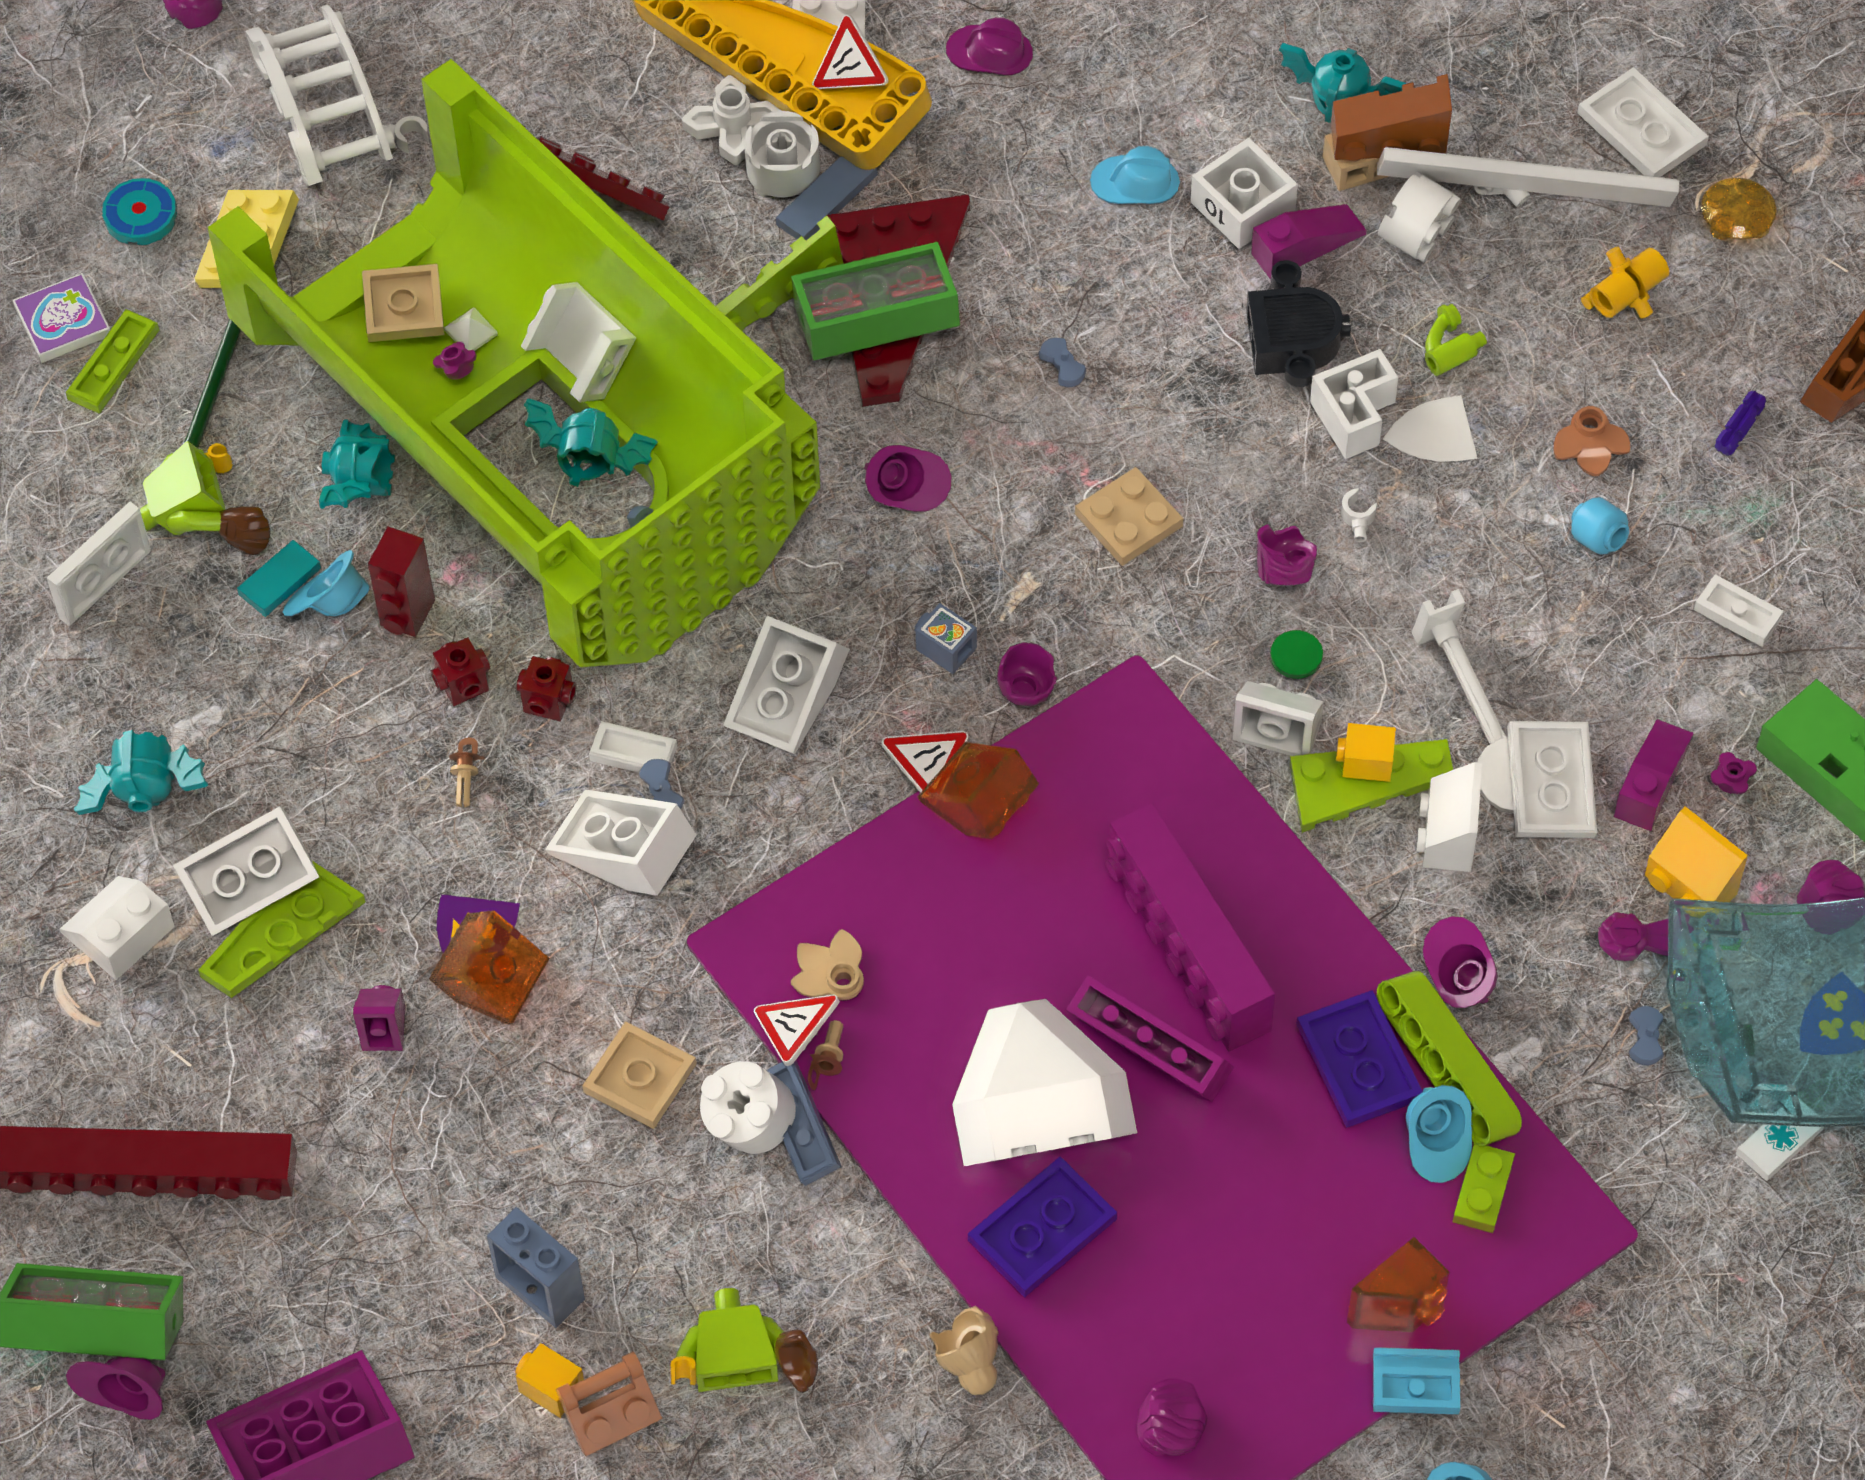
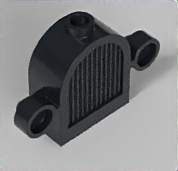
(1293, 326)

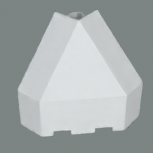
(1037, 1087)

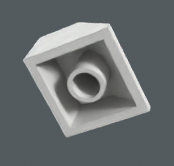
(1276, 719)
(1451, 819)
(119, 925)

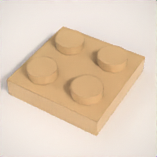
(403, 303)
(1129, 516)
(639, 1075)

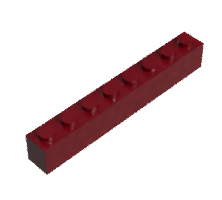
(147, 1162)

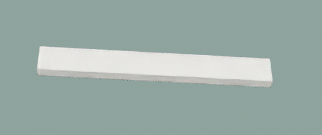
(1529, 177)

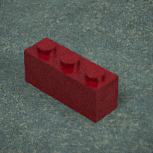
(401, 582)

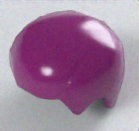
(193, 12)
(1026, 674)

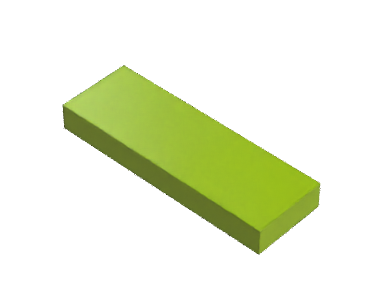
(112, 361)

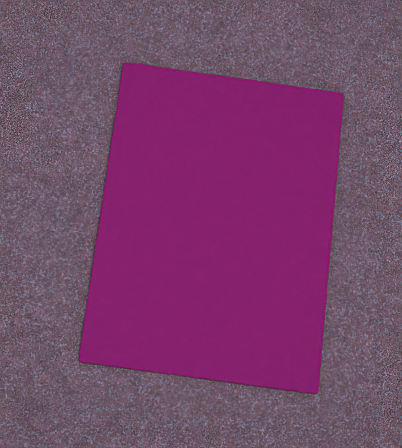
(1231, 1212)

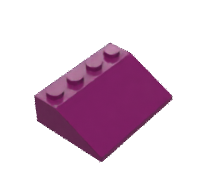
(315, 1428)

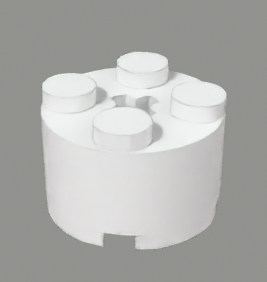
(781, 154)
(1418, 216)
(747, 1107)

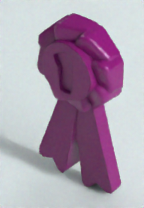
(1626, 937)

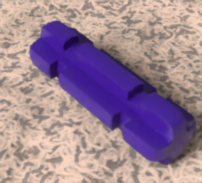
(1740, 423)

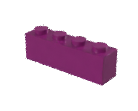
(1150, 1038)

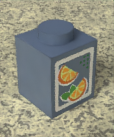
(945, 638)

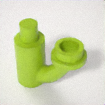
(1454, 352)

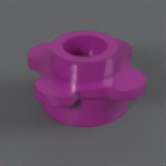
(455, 361)
(1733, 783)

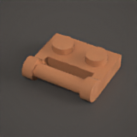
(613, 1414)

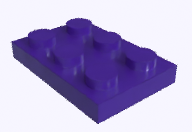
(1359, 1058)
(1042, 1226)

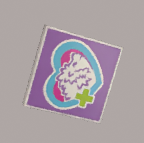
(61, 317)

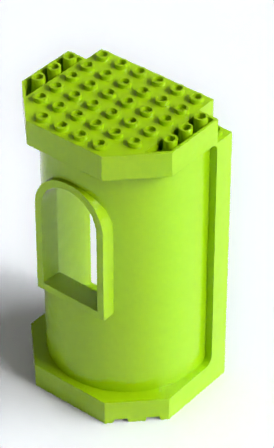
(504, 227)

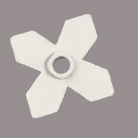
(727, 118)

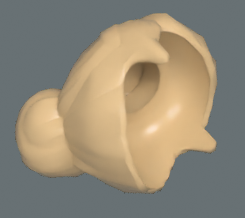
(969, 1350)

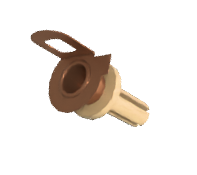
(464, 769)
(827, 1055)

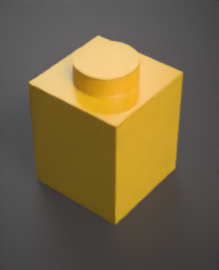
(1367, 752)
(542, 1373)

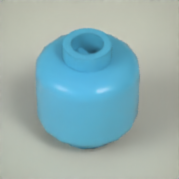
(1600, 526)

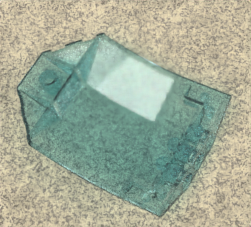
(1772, 1007)

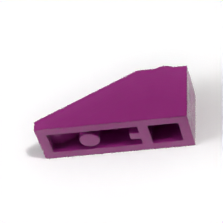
(1304, 235)
(1652, 774)

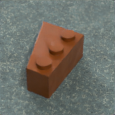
(1400, 120)
(1841, 379)

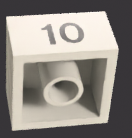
(1242, 191)

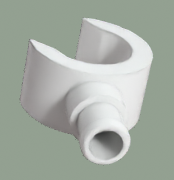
(406, 125)
(1358, 521)

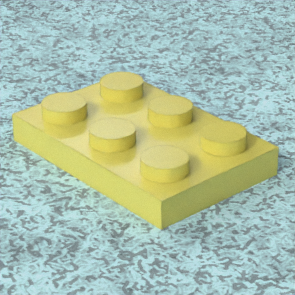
(268, 209)

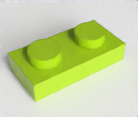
(1483, 1188)

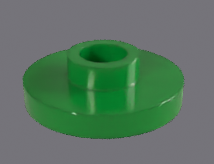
(1296, 654)

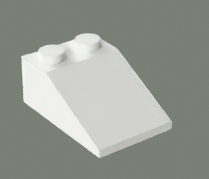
(785, 684)
(624, 840)

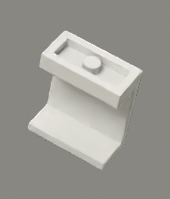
(581, 338)

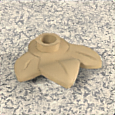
(826, 966)

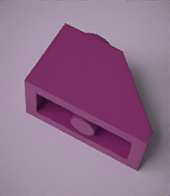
(380, 1018)

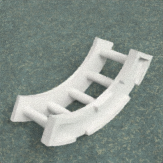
(272, 60)

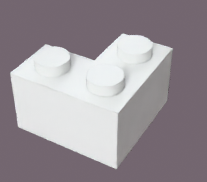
(1349, 401)

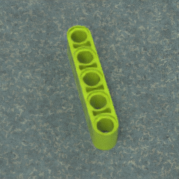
(1448, 1054)

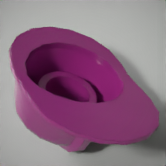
(990, 47)
(908, 478)
(1460, 962)
(120, 1384)

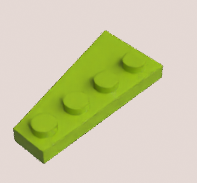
(774, 281)
(1326, 795)
(279, 932)

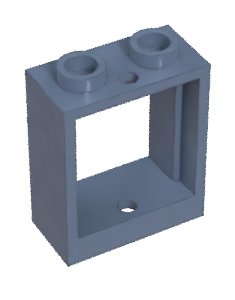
(531, 1257)

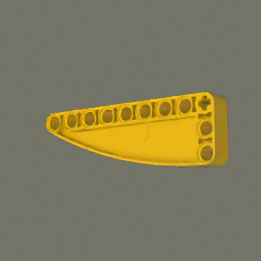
(789, 52)

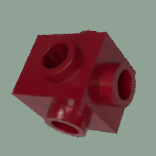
(460, 671)
(546, 687)

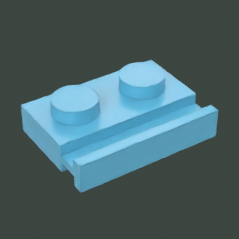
(1416, 1381)

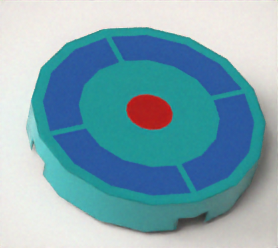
(139, 211)

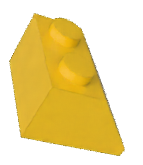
(1695, 861)

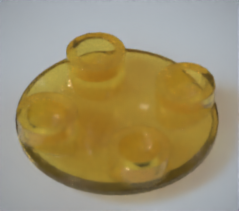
(1738, 209)

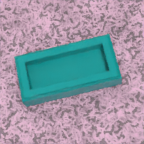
(279, 578)

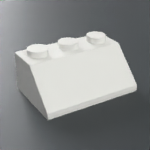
(246, 870)

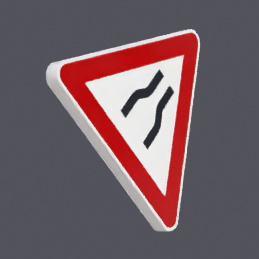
(849, 60)
(923, 754)
(794, 1023)

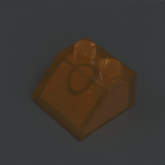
(980, 789)
(489, 966)
(1400, 1292)

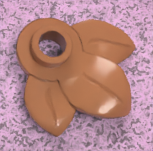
(1591, 445)

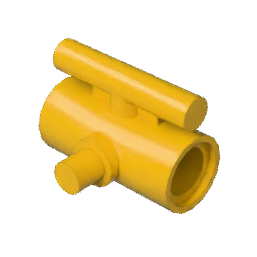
(1627, 283)

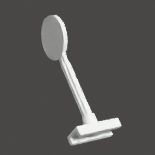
(1441, 625)

